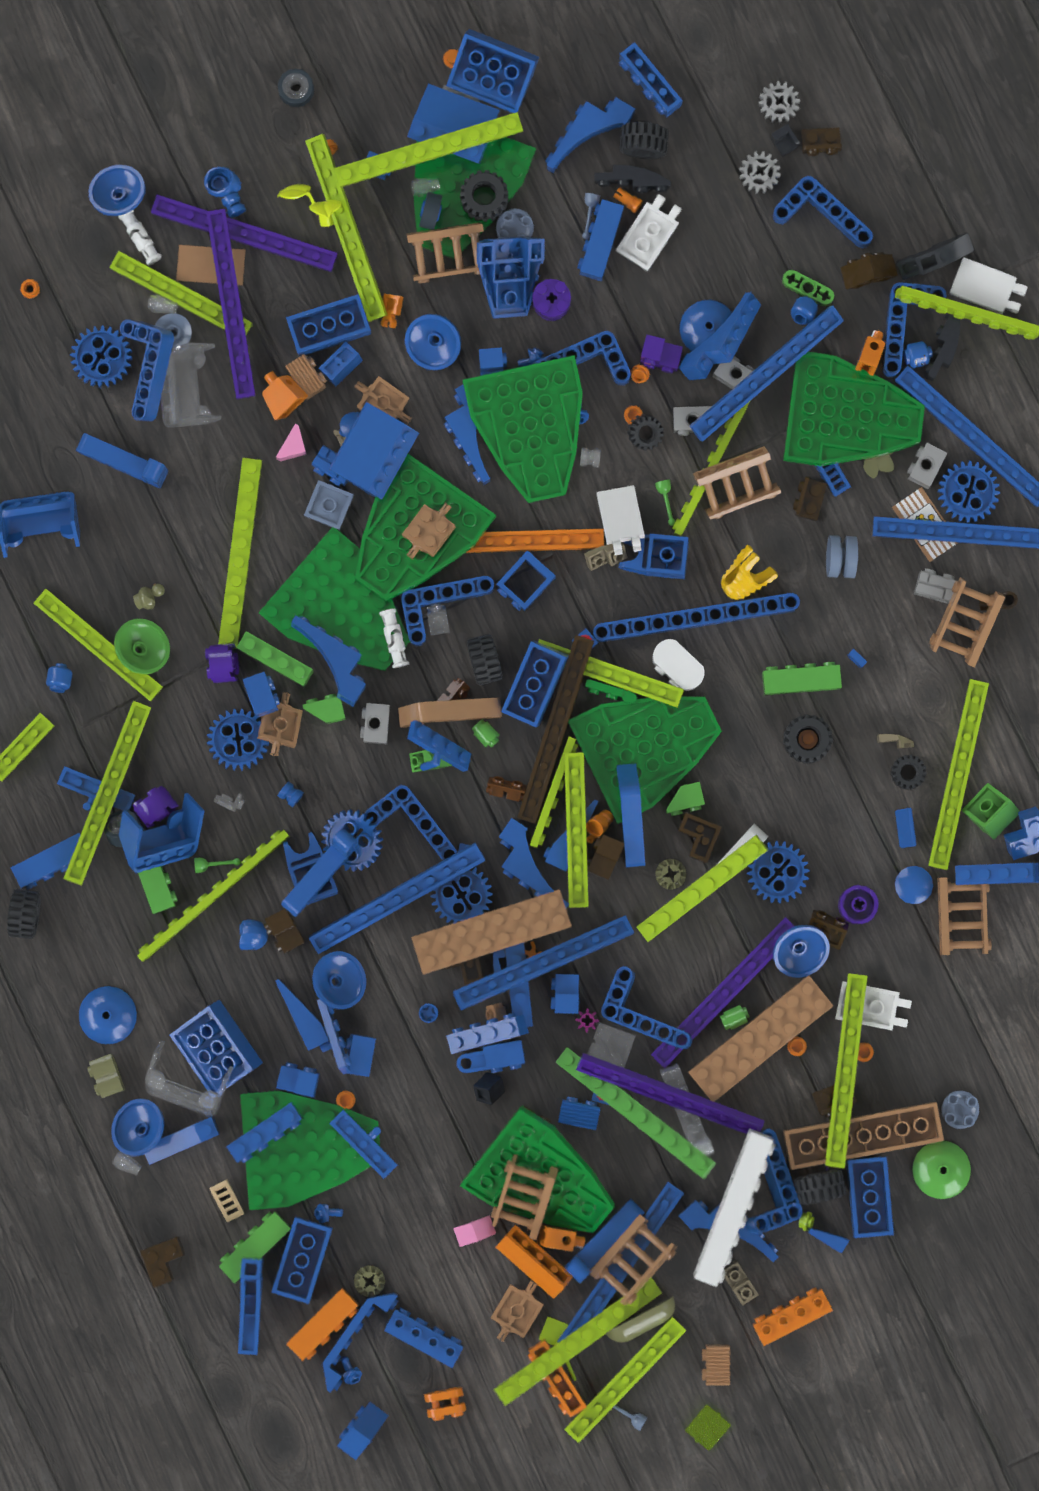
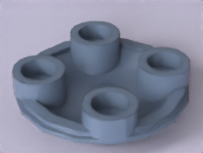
(514, 224)
(960, 1109)

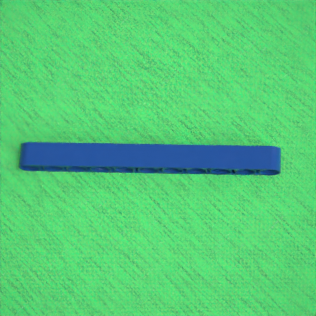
(706, 620)

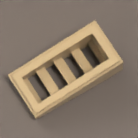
(214, 1189)

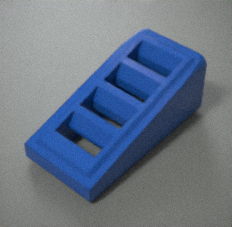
(822, 471)
(834, 1241)

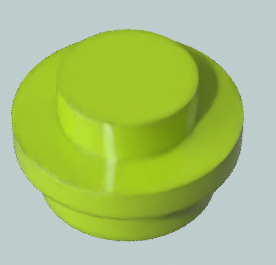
(806, 1221)

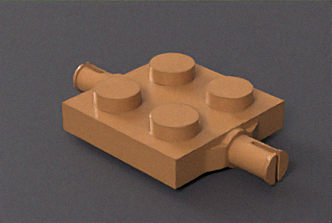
(384, 397)
(428, 530)
(281, 726)
(517, 1311)

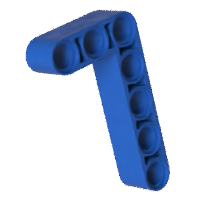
(824, 208)
(900, 321)
(599, 348)
(153, 368)
(147, 471)
(439, 599)
(631, 815)
(416, 819)
(341, 848)
(639, 1019)
(776, 1187)
(602, 1241)

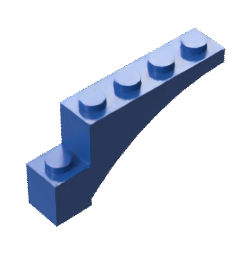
(589, 123)
(723, 343)
(465, 433)
(339, 658)
(520, 860)
(997, 873)
(697, 1217)
(250, 1305)

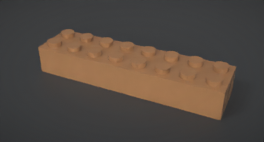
(491, 932)
(760, 1038)
(867, 1134)

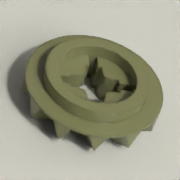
(666, 882)
(368, 1271)

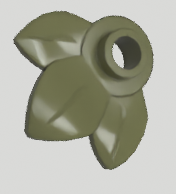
(876, 464)

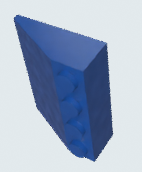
(492, 71)
(447, 112)
(373, 451)
(213, 1044)

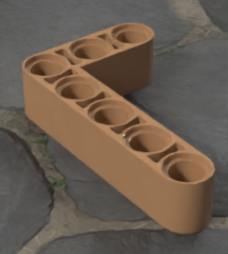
(450, 711)

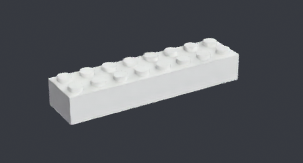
(733, 1207)

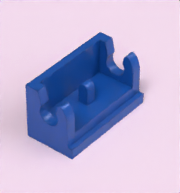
(340, 364)

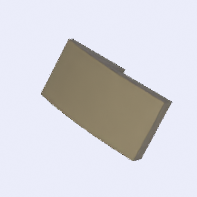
(603, 555)
(739, 1282)

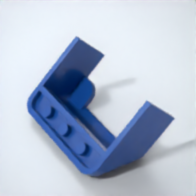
(38, 516)
(165, 843)

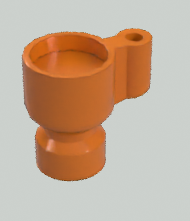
(598, 825)

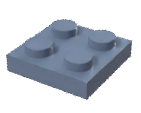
(328, 505)

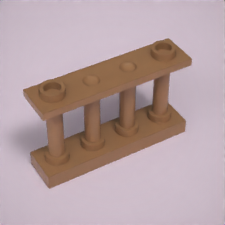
(436, 237)
(724, 470)
(978, 636)
(947, 925)
(541, 1194)
(614, 1256)

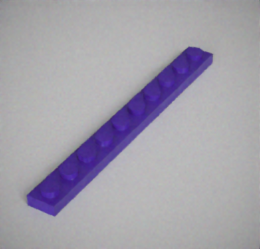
(247, 234)
(230, 303)
(723, 993)
(668, 1094)

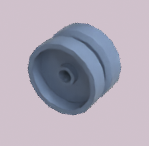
(841, 556)

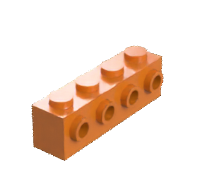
(534, 1261)
(791, 1317)
(319, 1327)
(560, 1383)

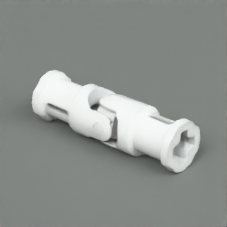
(141, 238)
(395, 641)

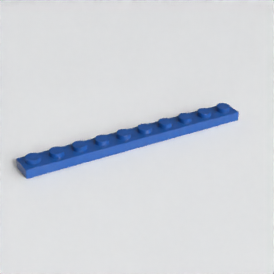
(766, 373)
(970, 434)
(955, 532)
(397, 898)
(543, 962)
(604, 1290)

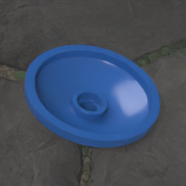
(116, 182)
(693, 322)
(425, 349)
(804, 958)
(348, 977)
(121, 1011)
(129, 1127)

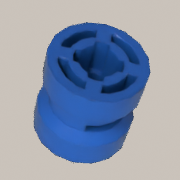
(233, 205)
(290, 794)
(426, 1011)

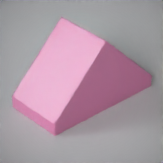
(293, 445)
(474, 1231)

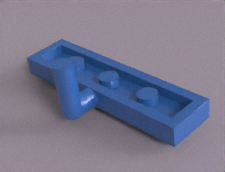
(439, 746)
(89, 787)
(336, 1042)
(364, 1143)

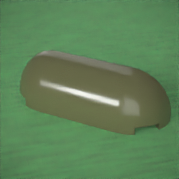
(643, 1321)

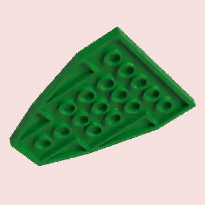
(503, 156)
(846, 414)
(530, 423)
(383, 549)
(331, 598)
(653, 735)
(305, 1158)
(577, 1194)

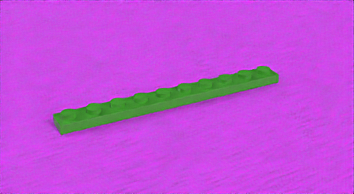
(639, 1116)

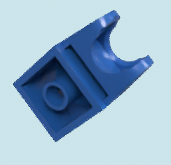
(651, 560)
(301, 863)
(495, 1057)

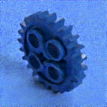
(116, 365)
(984, 497)
(221, 741)
(365, 852)
(791, 884)
(446, 905)

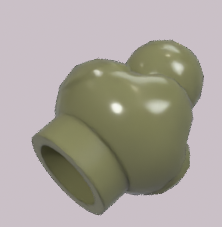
(145, 596)

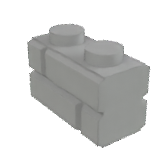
(934, 586)

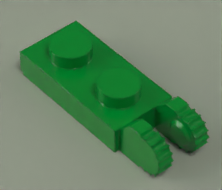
(610, 691)

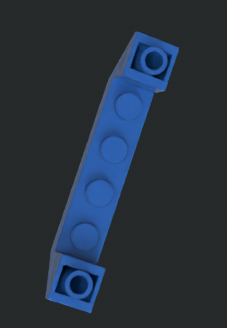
(332, 1376)

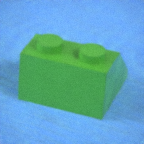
(991, 811)

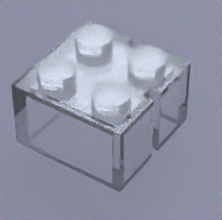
(611, 1045)

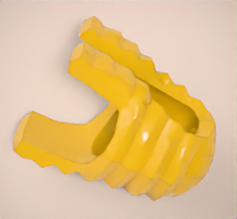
(739, 581)

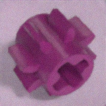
(590, 1016)

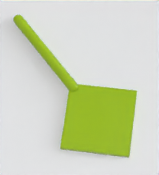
(551, 1332)

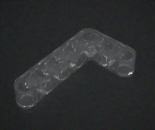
(690, 1123)

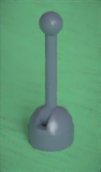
(591, 201)
(637, 1420)

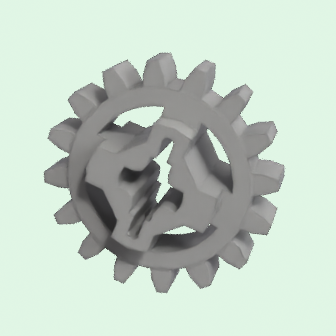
(784, 107)
(753, 177)

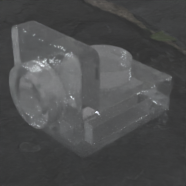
(437, 619)
(225, 801)

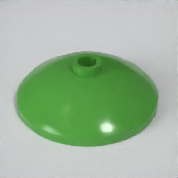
(150, 642)
(927, 1169)

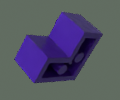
(660, 354)

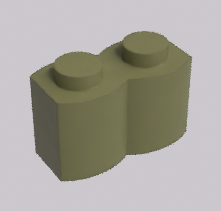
(106, 1076)

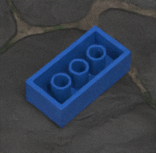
(328, 325)
(535, 683)
(869, 1196)
(302, 1260)

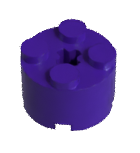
(541, 302)
(222, 663)
(155, 806)
(847, 901)

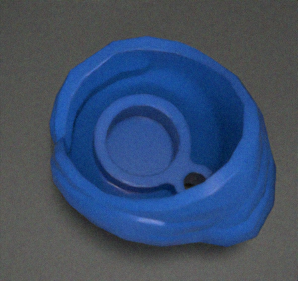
(221, 182)

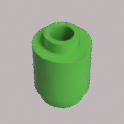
(485, 733)
(734, 1017)

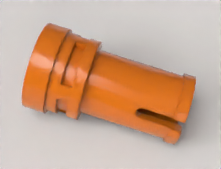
(631, 202)

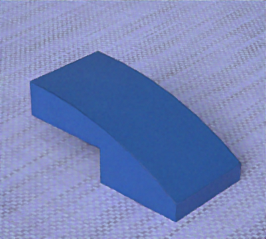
(498, 954)

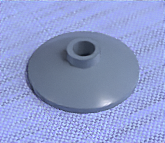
(179, 324)

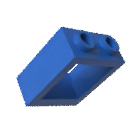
(539, 567)

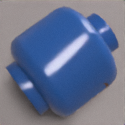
(804, 310)
(917, 354)
(59, 678)

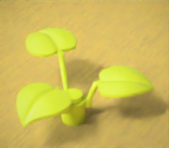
(323, 209)

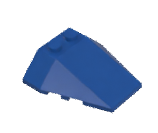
(510, 273)

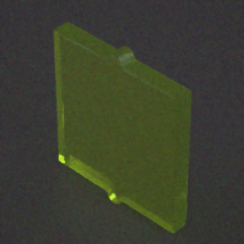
(707, 1427)

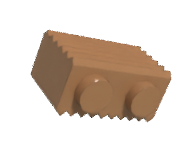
(305, 375)
(717, 1364)

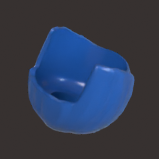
(252, 935)

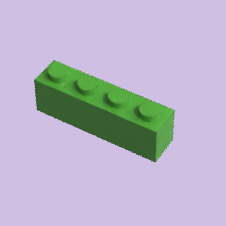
(275, 659)
(801, 679)
(157, 889)
(256, 1245)

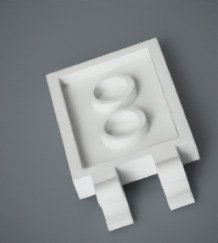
(649, 234)
(986, 287)
(621, 517)
(879, 1007)

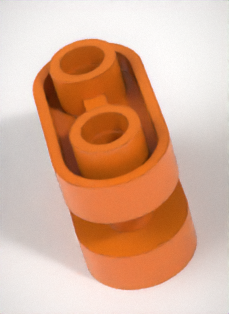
(438, 1412)

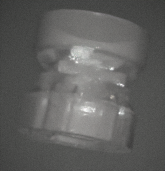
(590, 457)

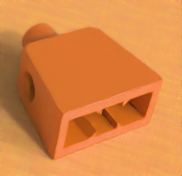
(871, 353)
(282, 395)
(552, 1238)

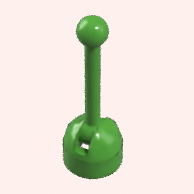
(664, 487)
(201, 864)

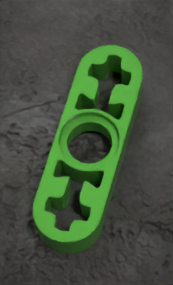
(818, 299)

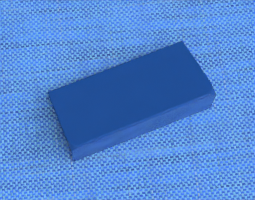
(905, 828)

